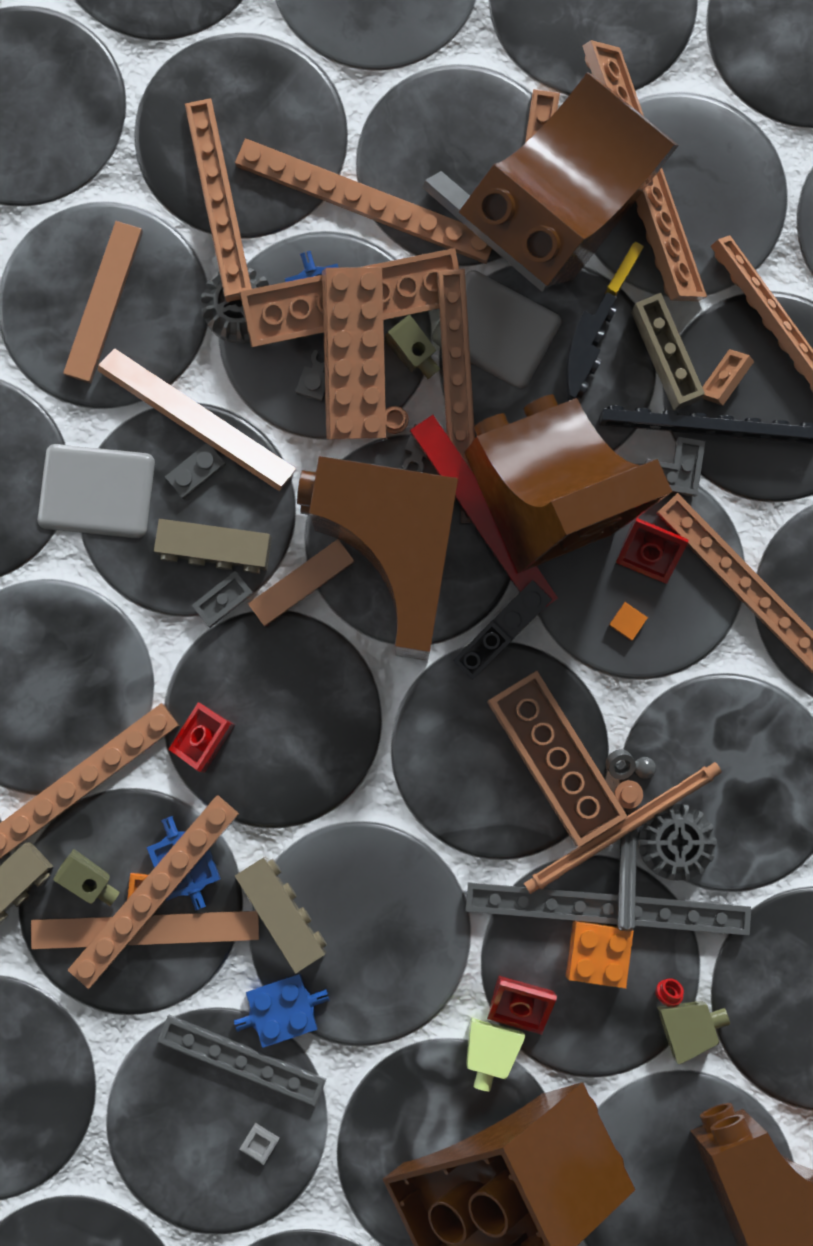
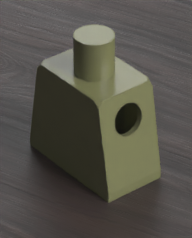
(408, 336)
(78, 869)
(691, 1028)

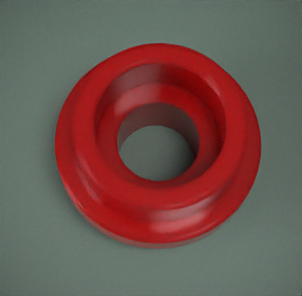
(669, 992)

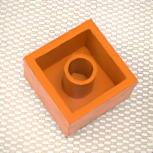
(599, 954)

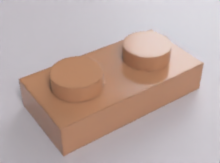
(726, 376)

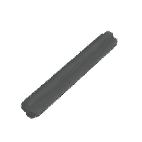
(627, 882)

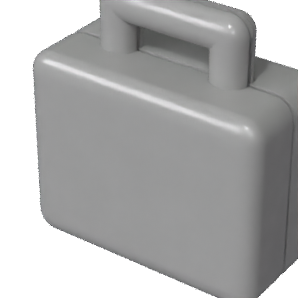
(505, 330)
(96, 491)

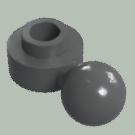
(643, 767)

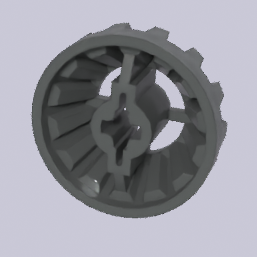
(219, 315)
(676, 868)

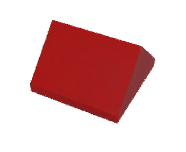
(651, 550)
(201, 737)
(521, 1005)

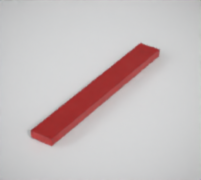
(468, 494)

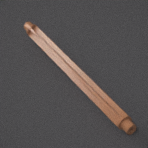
(627, 825)

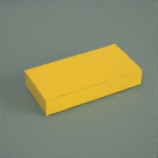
(624, 269)

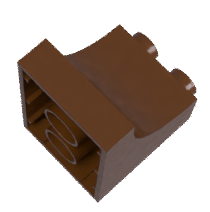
(569, 182)
(557, 481)
(397, 524)
(521, 1182)
(757, 1187)

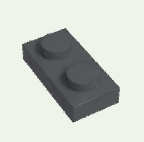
(195, 470)
(222, 599)

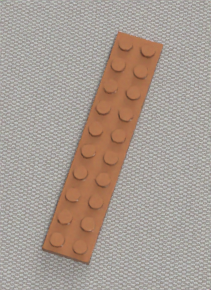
(655, 202)

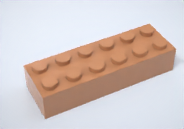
(354, 352)
(557, 759)

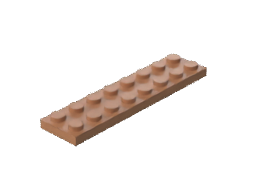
(296, 306)

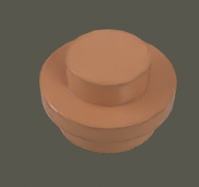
(396, 419)
(629, 794)

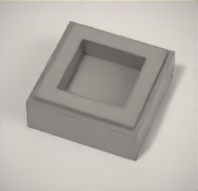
(259, 1143)

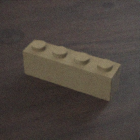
(667, 352)
(213, 545)
(19, 875)
(281, 914)

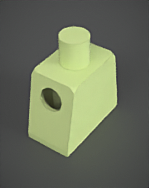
(491, 1051)

